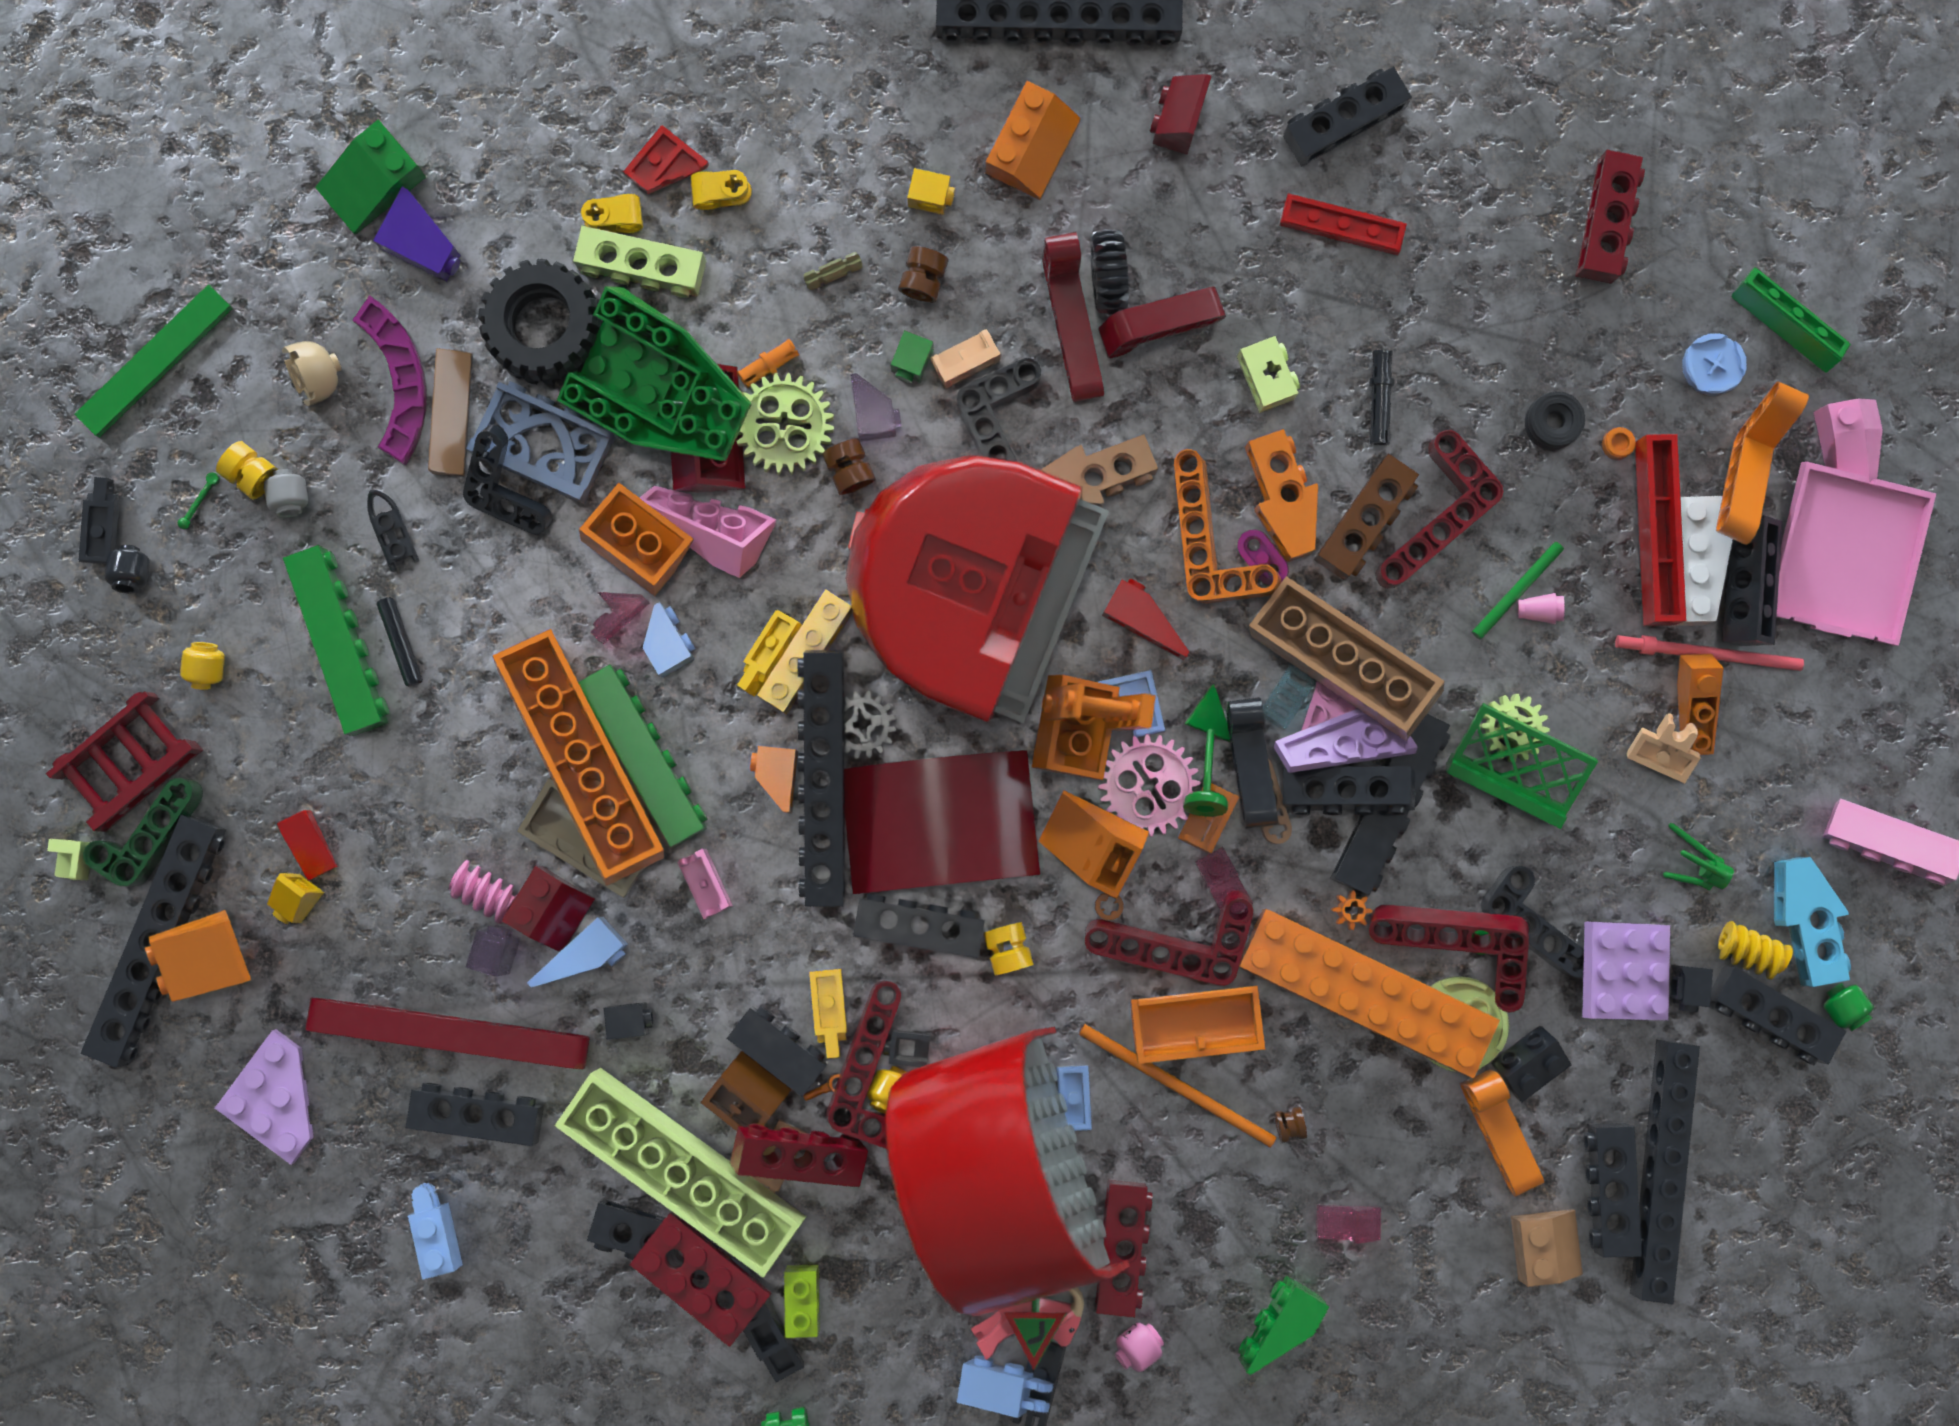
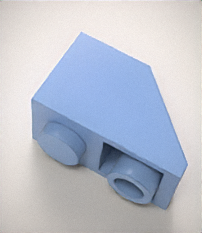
(664, 643)

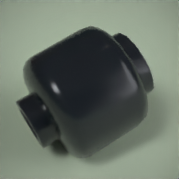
(127, 569)

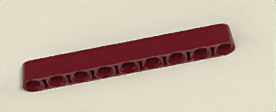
(447, 1033)

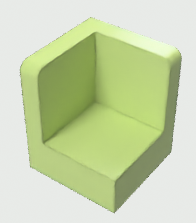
(69, 858)

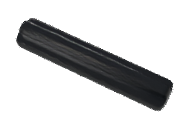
(399, 641)

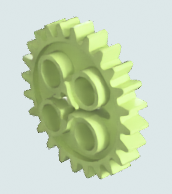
(787, 396)

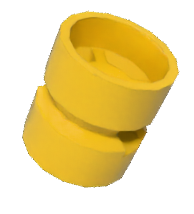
(242, 466)
(1012, 959)

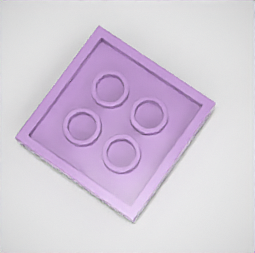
(1626, 971)

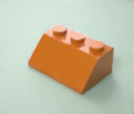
(1032, 141)
(635, 539)
(1074, 744)

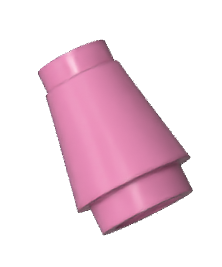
(1542, 608)

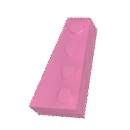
(1893, 842)

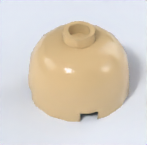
(312, 370)

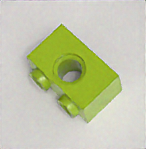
(801, 1301)

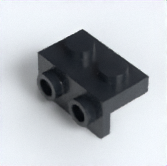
(1532, 1063)

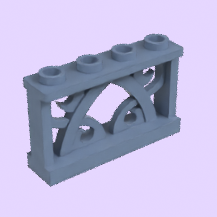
(564, 478)

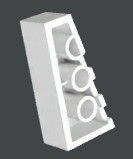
(1704, 557)

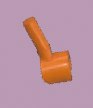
(824, 1088)

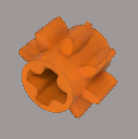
(1362, 910)

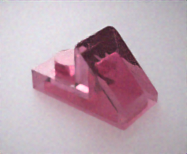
(624, 608)
(1348, 1223)

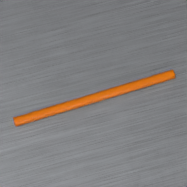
(1178, 1086)

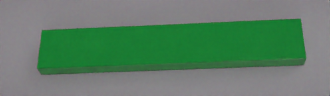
(153, 361)

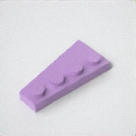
(1341, 741)

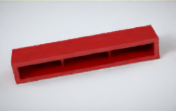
(1660, 530)

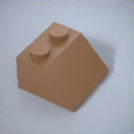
(1546, 1247)

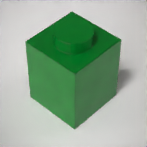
(911, 357)

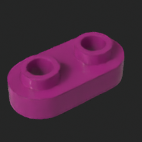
(1265, 555)

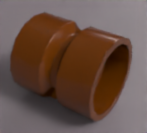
(924, 271)
(853, 476)

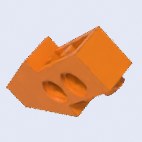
(1288, 523)

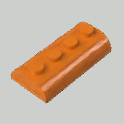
(1197, 1024)

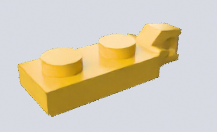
(767, 651)
(829, 1009)

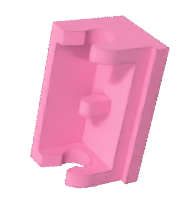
(704, 883)

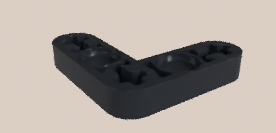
(493, 492)

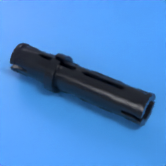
(1381, 397)

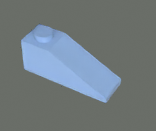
(591, 949)

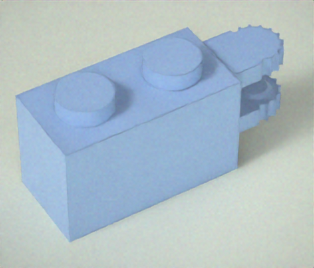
(433, 1233)
(1000, 1388)

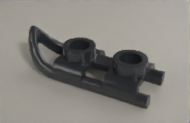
(387, 523)

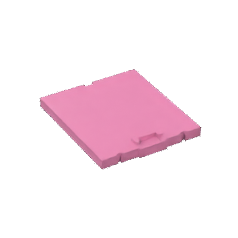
(1851, 553)

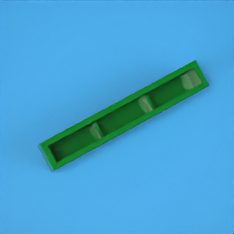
(336, 640)
(642, 755)

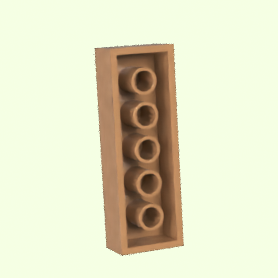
(1346, 658)

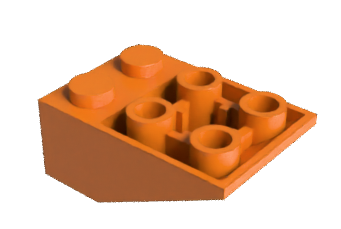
(1093, 843)

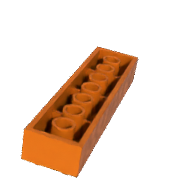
(578, 757)
(1368, 993)

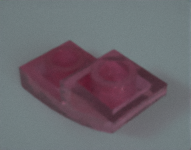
(1221, 878)

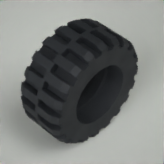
(518, 290)

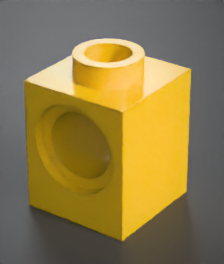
(930, 191)

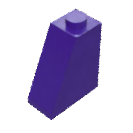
(416, 238)

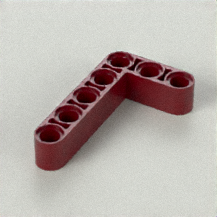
(1061, 268)
(1448, 519)
(1463, 940)
(1179, 948)
(864, 1072)

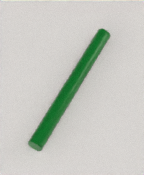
(1517, 590)

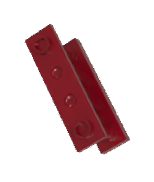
(130, 792)

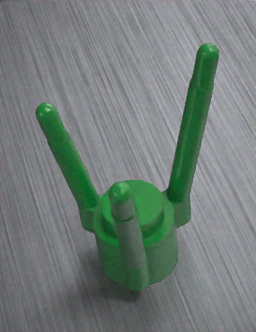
(1712, 870)

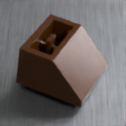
(745, 1093)

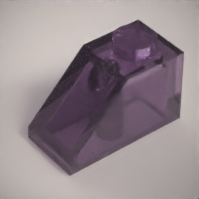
(873, 411)

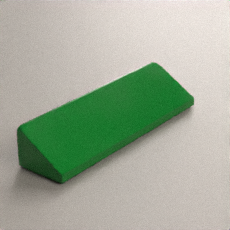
(1791, 320)

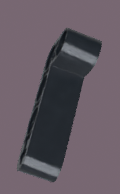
(1251, 762)
(1539, 927)

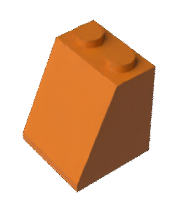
(197, 957)

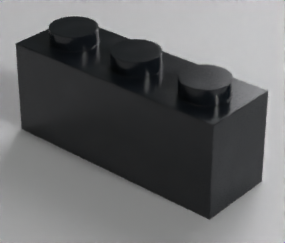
(778, 1049)

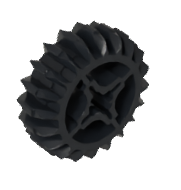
(1109, 271)

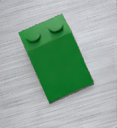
(368, 177)

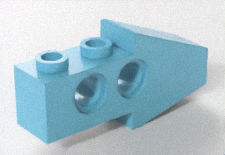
(1799, 893)

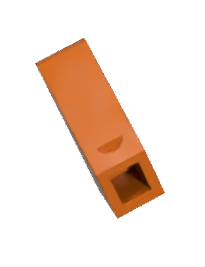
(1699, 698)

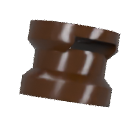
(1293, 1123)

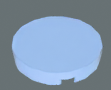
(1714, 364)

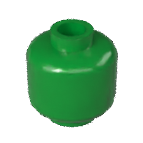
(1848, 1006)

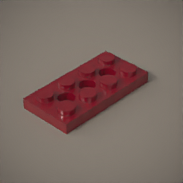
(678, 1282)

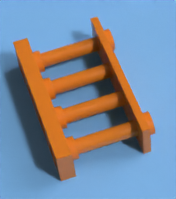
(1119, 713)

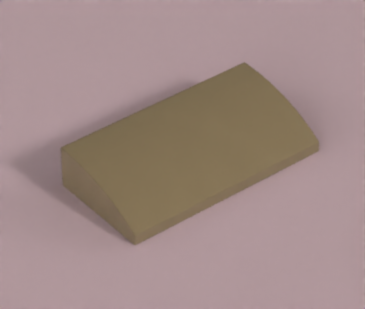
(554, 830)

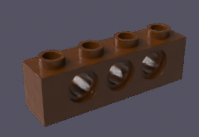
(1389, 474)

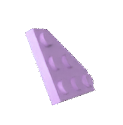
(272, 1098)

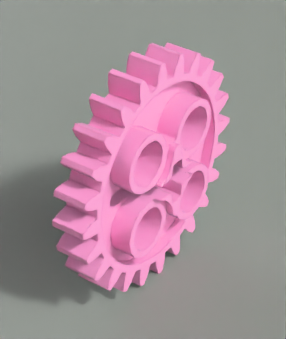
(1173, 770)

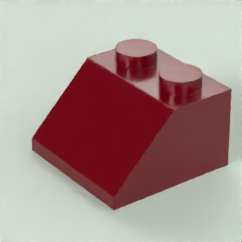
(1180, 112)
(548, 909)

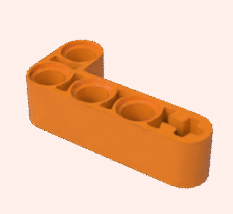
(1488, 1102)

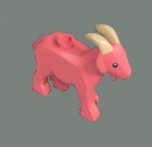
(997, 1328)

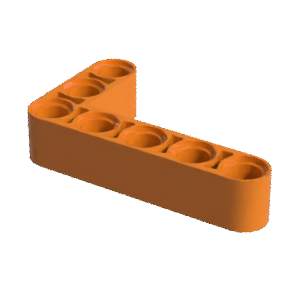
(1752, 460)
(1205, 541)

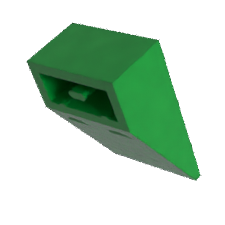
(1284, 1325)

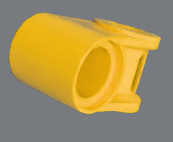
(715, 189)
(616, 213)

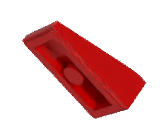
(307, 844)

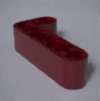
(1160, 319)

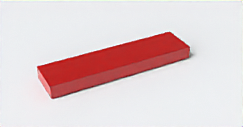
(1343, 224)

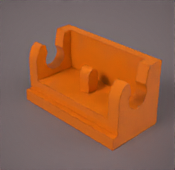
(1205, 831)

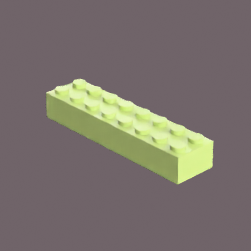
(680, 1171)

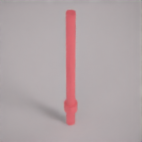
(1650, 645)

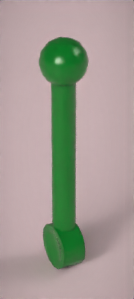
(212, 480)

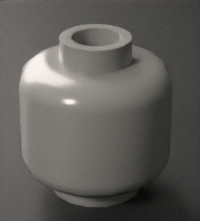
(286, 493)

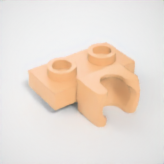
(1667, 750)

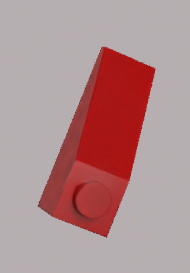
(1140, 614)

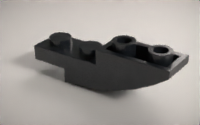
(768, 1337)

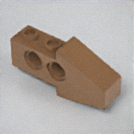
(1076, 465)

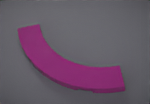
(406, 375)

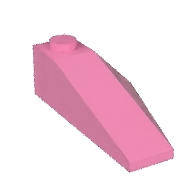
(1851, 436)
(720, 534)

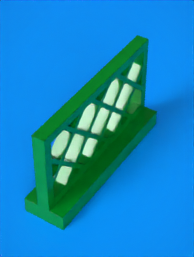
(1508, 789)

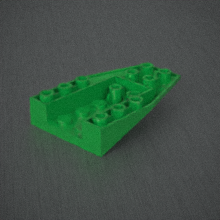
(654, 383)

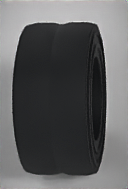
(1567, 407)

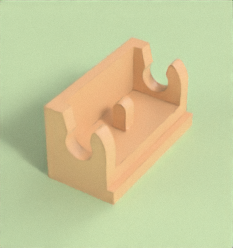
(966, 359)

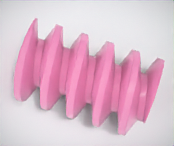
(481, 892)

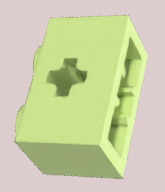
(1266, 390)

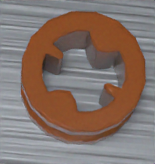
(1113, 914)

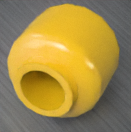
(202, 665)
(880, 1087)

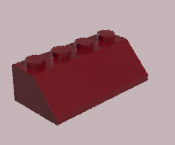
(705, 474)

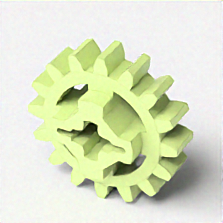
(1515, 738)

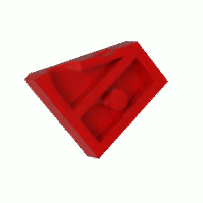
(663, 162)

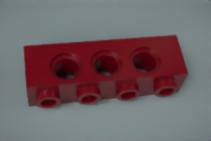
(1593, 260)
(842, 1170)
(1119, 1196)

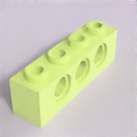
(596, 243)

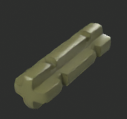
(833, 270)

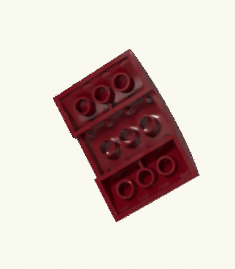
(940, 821)

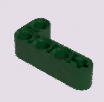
(150, 827)

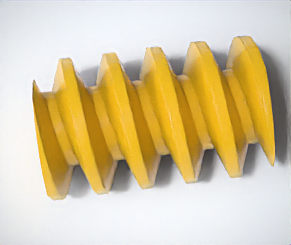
(1754, 950)

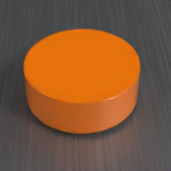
(1618, 443)

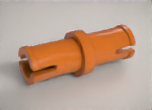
(768, 363)

